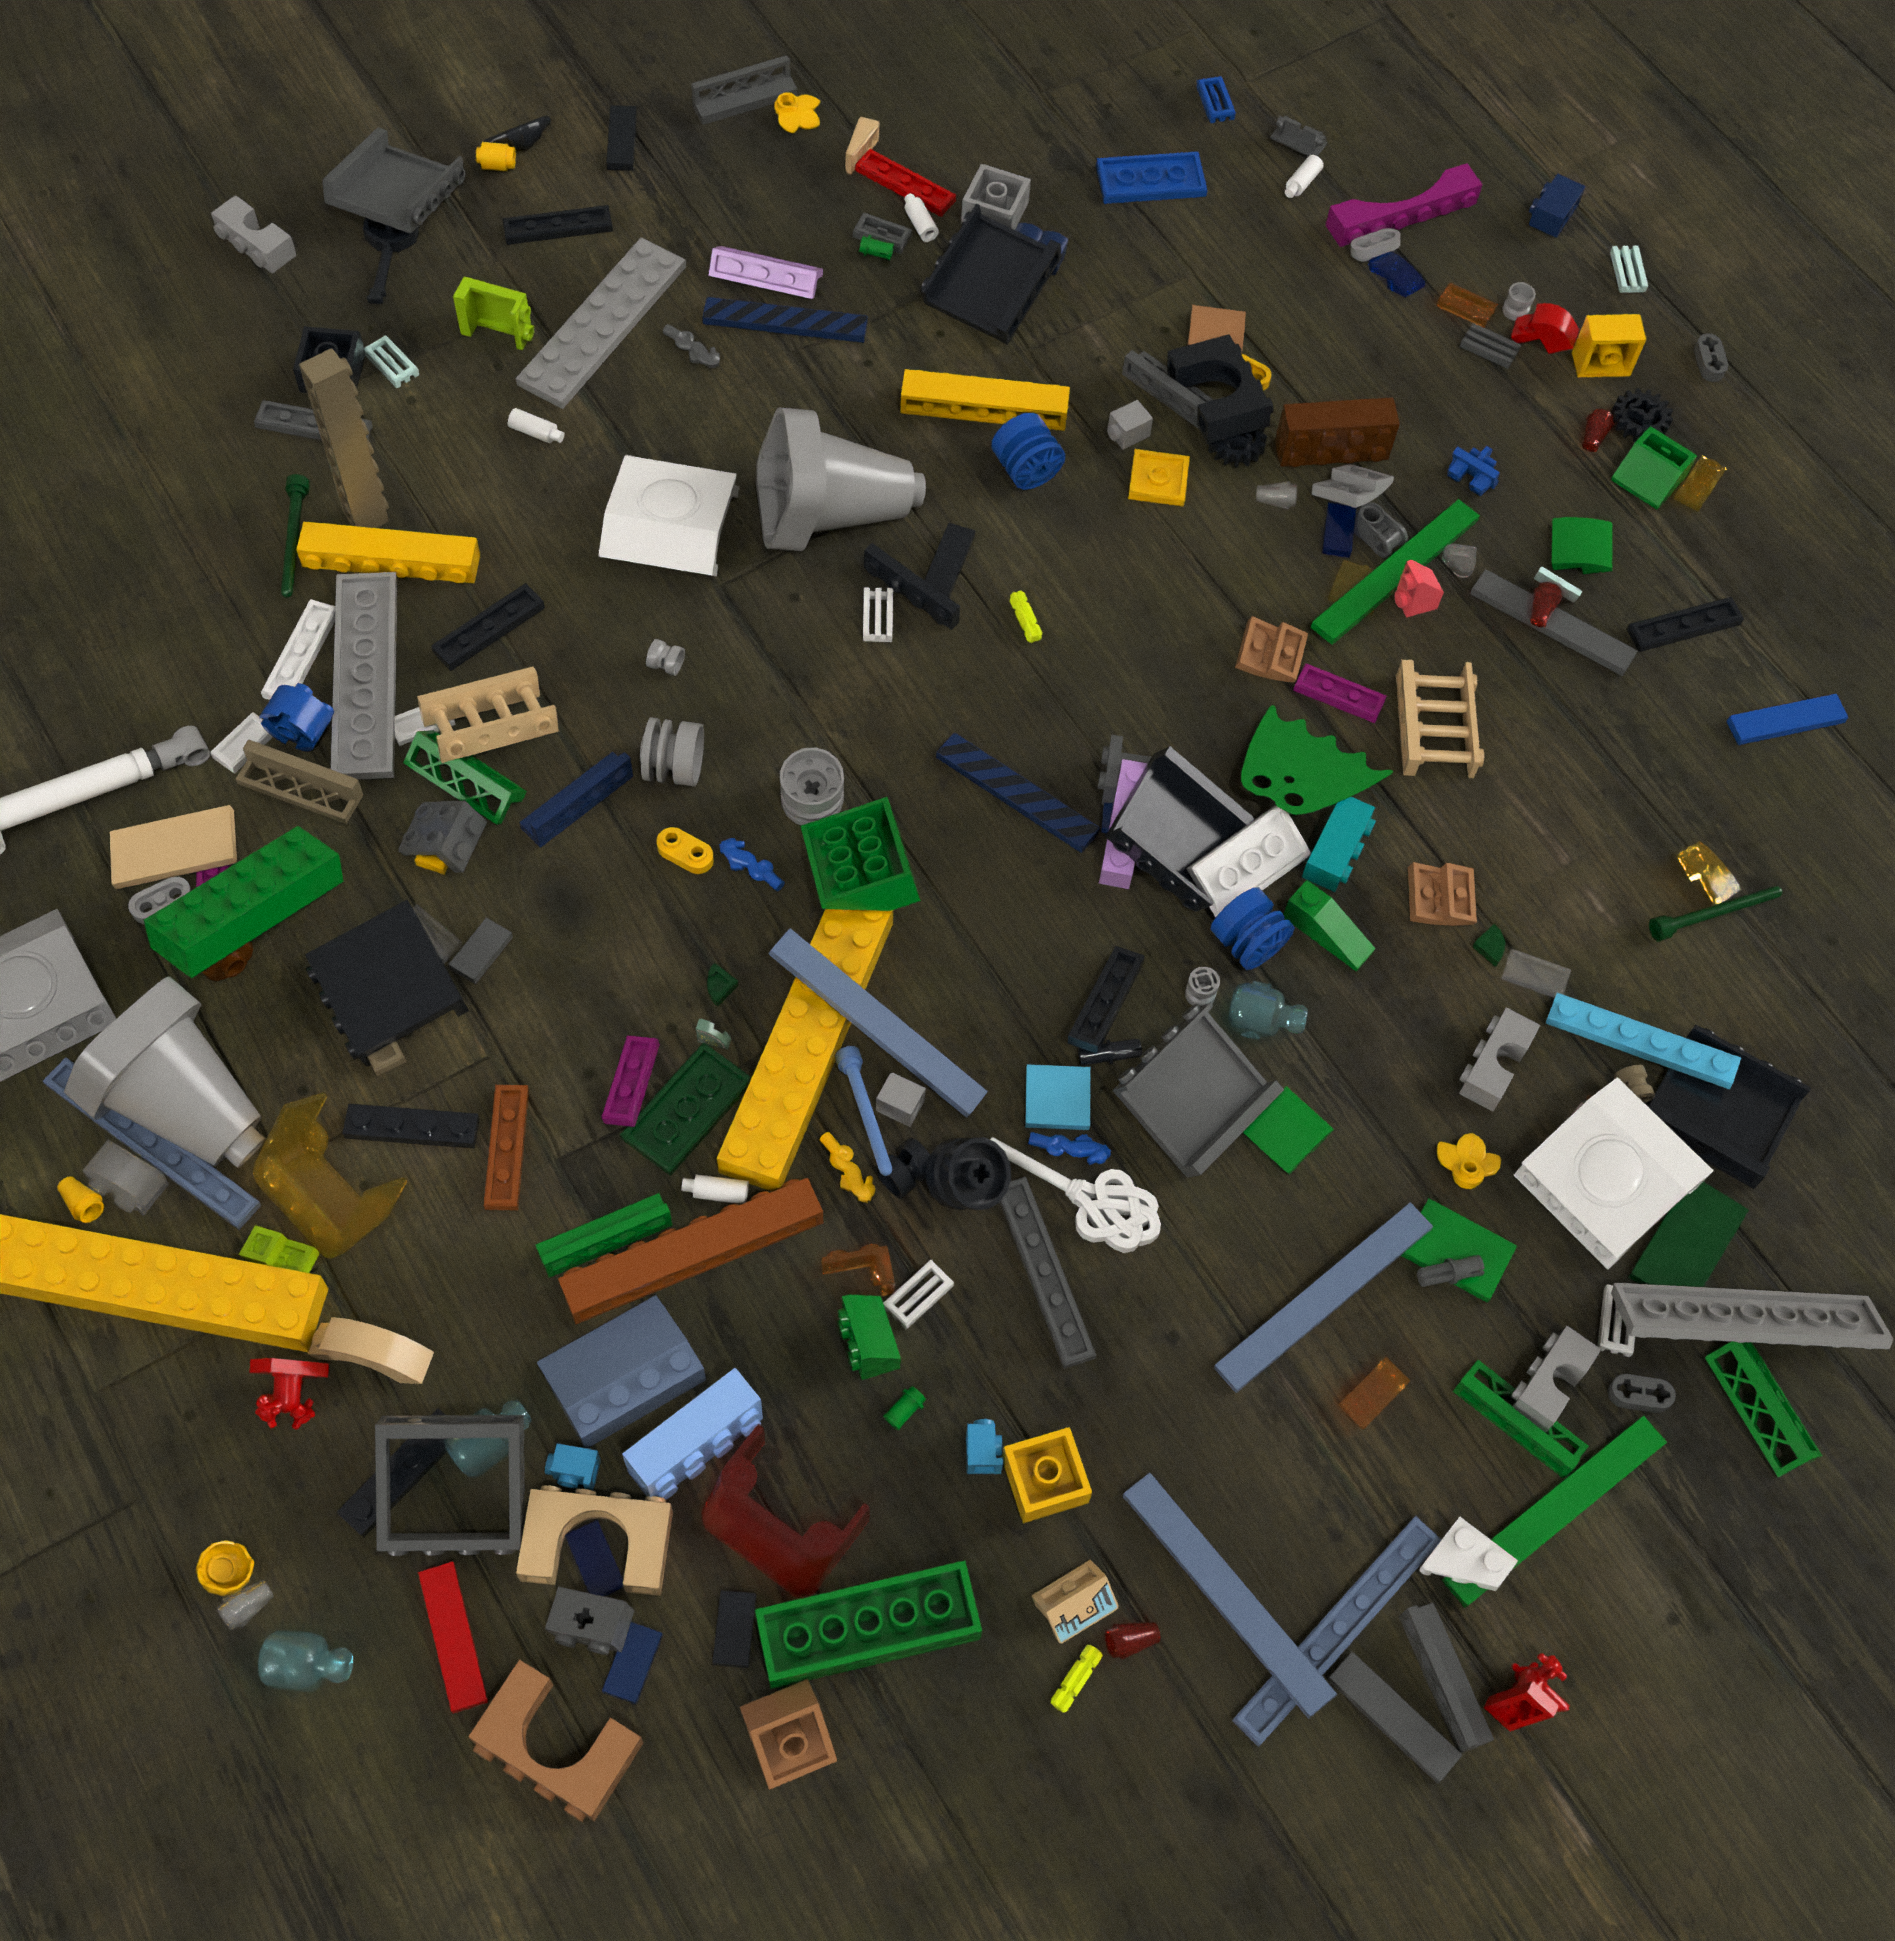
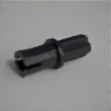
(1111, 1052)

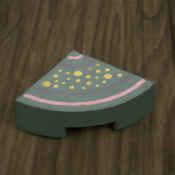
(710, 1036)

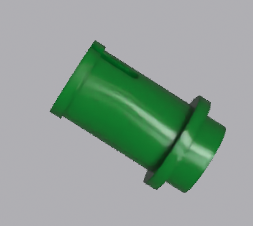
(876, 247)
(905, 1407)

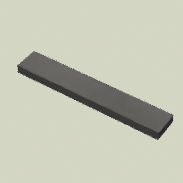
(1560, 627)
(1046, 1275)

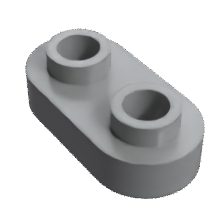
(1375, 244)
(157, 897)

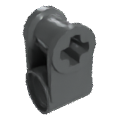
(1379, 529)

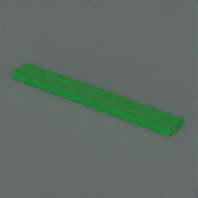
(1385, 578)
(1570, 1498)

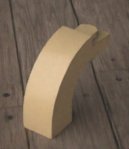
(371, 1347)

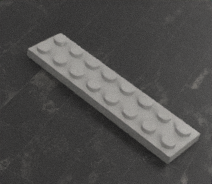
(601, 323)
(364, 675)
(1750, 1316)

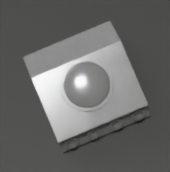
(45, 994)

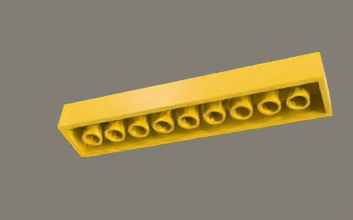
(799, 1055)
(160, 1283)

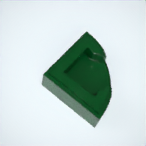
(1491, 945)
(720, 984)

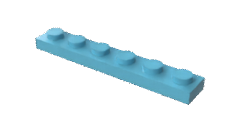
(1643, 1041)

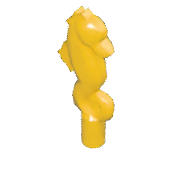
(852, 1179)

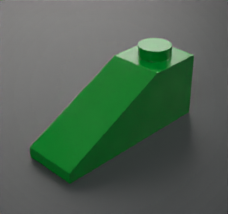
(1328, 925)

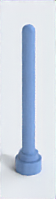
(850, 1062)

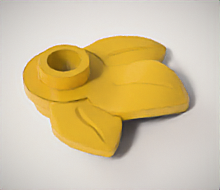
(797, 112)
(1468, 1160)

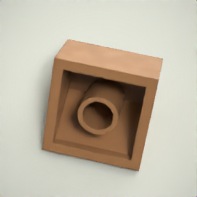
(788, 1733)

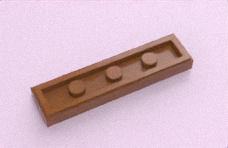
(506, 1147)

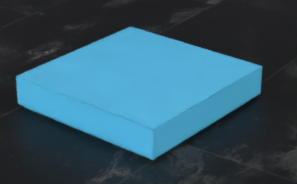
(1057, 1097)

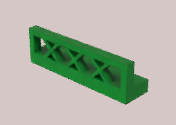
(472, 769)
(604, 1235)
(1774, 1400)
(1516, 1425)

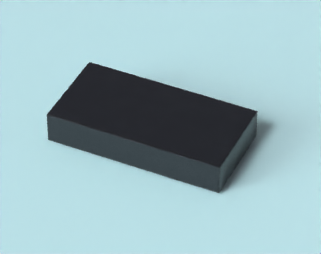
(734, 1629)

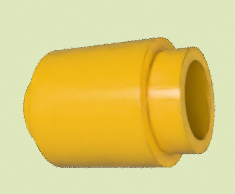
(496, 156)

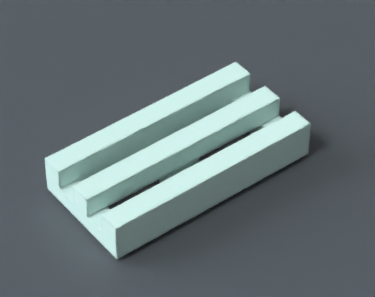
(1627, 255)
(402, 375)

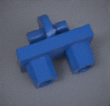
(1476, 464)

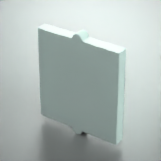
(1568, 591)

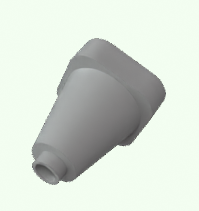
(826, 482)
(167, 1079)

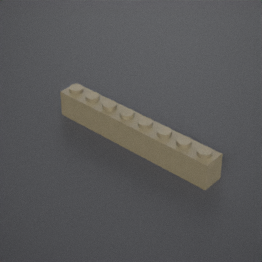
(345, 439)

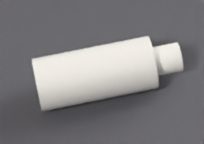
(1303, 176)
(920, 218)
(534, 426)
(717, 1188)

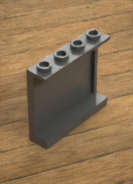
(390, 183)
(1195, 1091)

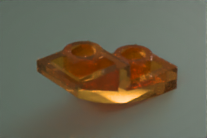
(1374, 1393)

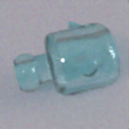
(1261, 1010)
(479, 1455)
(301, 1661)

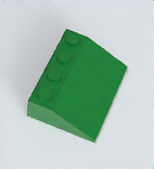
(860, 859)

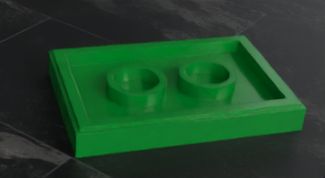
(1461, 1238)

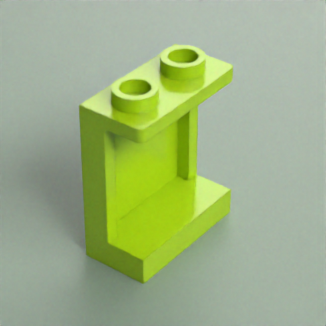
(494, 309)

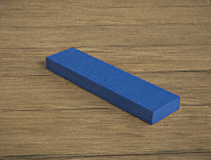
(1787, 719)

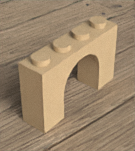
(555, 1513)

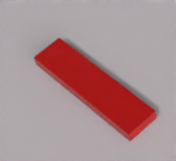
(905, 182)
(453, 1637)

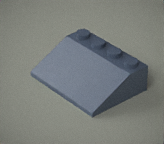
(622, 1371)

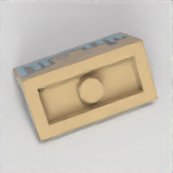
(1076, 1601)

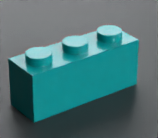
(1339, 843)

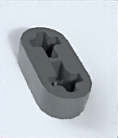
(1716, 357)
(1642, 1386)

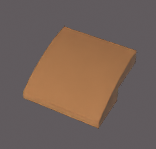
(1216, 322)
(1271, 650)
(1442, 894)

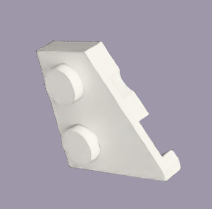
(1469, 1558)

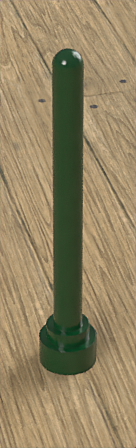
(297, 488)
(1664, 927)

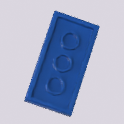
(1151, 177)

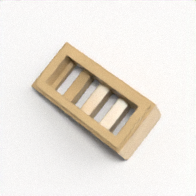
(864, 138)

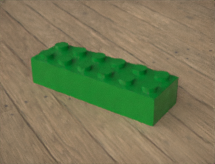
(243, 901)
(868, 1624)

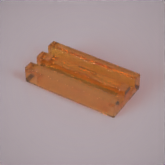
(1463, 305)

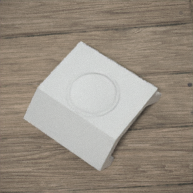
(667, 515)
(1612, 1172)

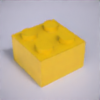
(1608, 345)
(1046, 1475)

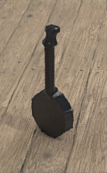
(387, 240)

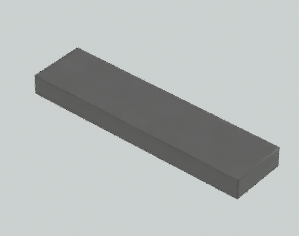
(290, 420)
(1395, 1717)

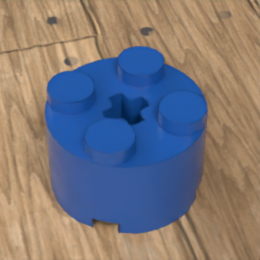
(296, 716)

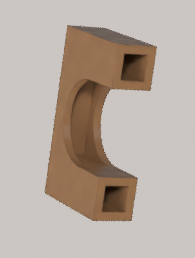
(581, 1786)

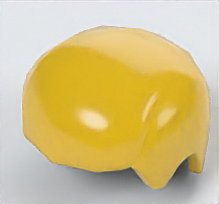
(224, 1568)

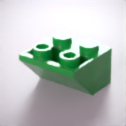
(1654, 467)
(869, 1335)

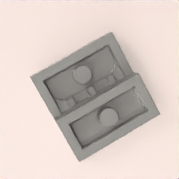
(1352, 485)

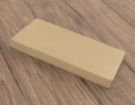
(173, 847)

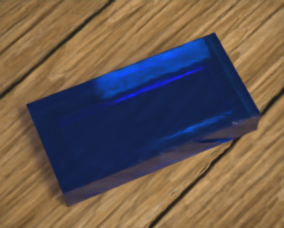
(1339, 530)
(595, 1559)

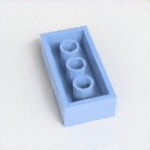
(694, 1436)

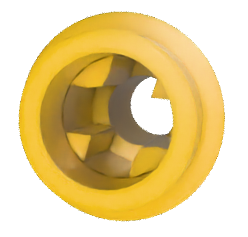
(81, 1201)

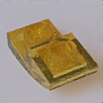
(1700, 483)
(1704, 865)

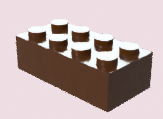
(1336, 432)

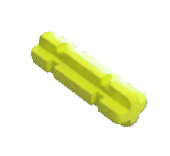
(1025, 616)
(1076, 1678)

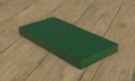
(686, 1109)
(1690, 1240)

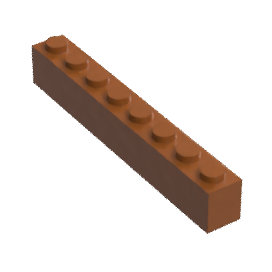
(690, 1250)

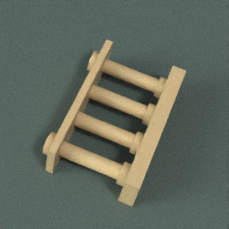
(483, 696)
(1412, 730)

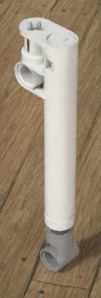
(47, 797)

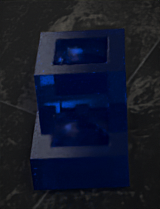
(1399, 274)

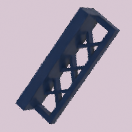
(577, 798)

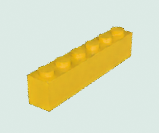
(982, 398)
(387, 550)

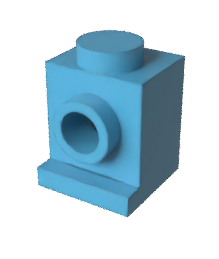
(983, 1447)
(573, 1466)

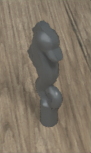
(697, 350)

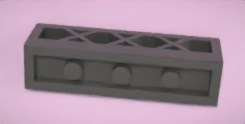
(742, 95)
(1155, 380)
(1445, 1677)

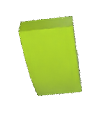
(276, 1250)

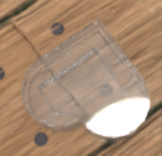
(1460, 558)

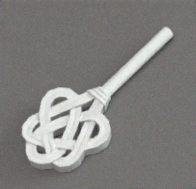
(1109, 1202)

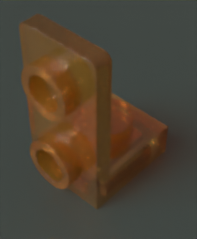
(867, 1256)

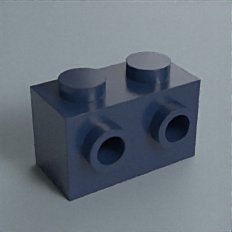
(1556, 205)

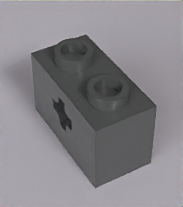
(574, 1608)

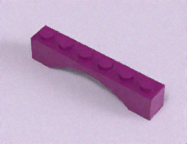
(1355, 218)

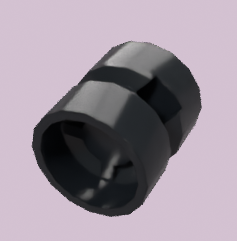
(907, 1167)

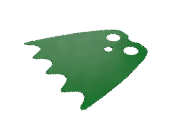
(1319, 769)

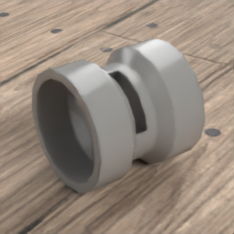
(1518, 300)
(665, 657)
(1201, 993)

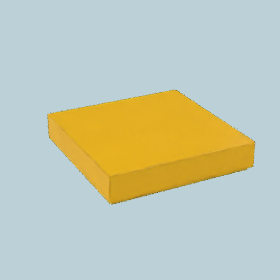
(1159, 477)

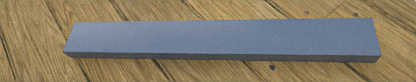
(878, 1022)
(179, 1165)
(1322, 1297)
(1230, 1596)
(1342, 1624)

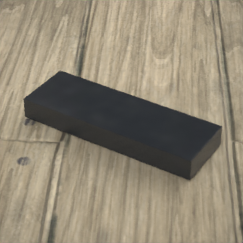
(621, 138)
(950, 558)

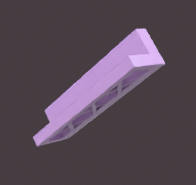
(764, 271)

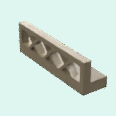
(303, 772)

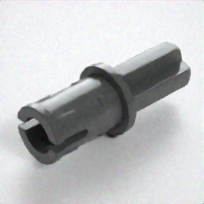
(1451, 1271)

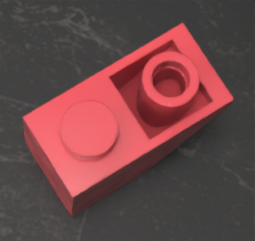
(1417, 590)

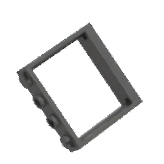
(450, 1427)

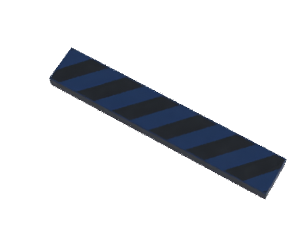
(785, 319)
(1018, 792)

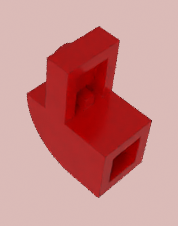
(1549, 324)

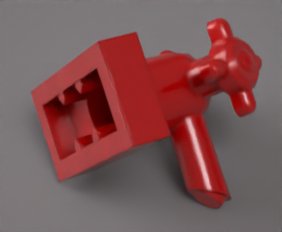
(287, 1388)
(1530, 1697)

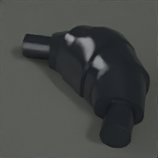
(524, 135)

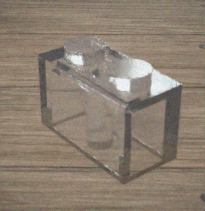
(125, 1178)

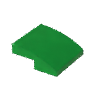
(1582, 543)
(1288, 1130)

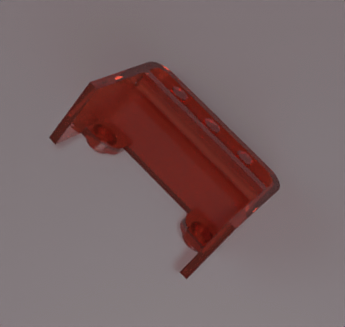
(763, 1539)

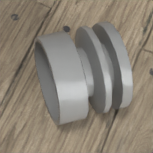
(667, 751)
(805, 775)

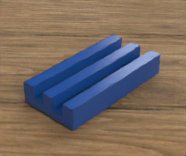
(1219, 113)

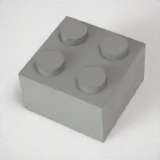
(999, 194)

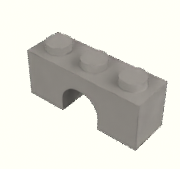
(239, 225)
(1487, 1079)
(1567, 1358)

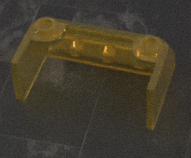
(310, 1189)

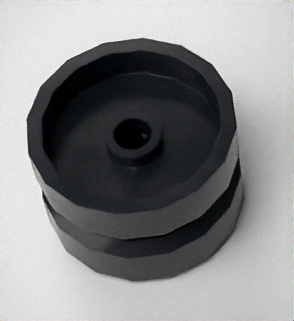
(968, 1173)

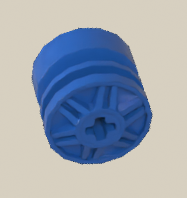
(1028, 451)
(1252, 928)

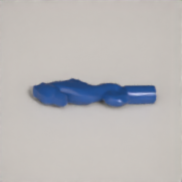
(743, 859)
(1081, 1147)

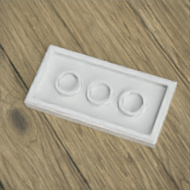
(1250, 858)

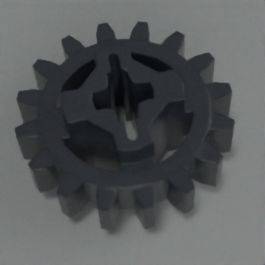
(1639, 411)
(1240, 448)

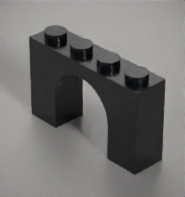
(1223, 362)

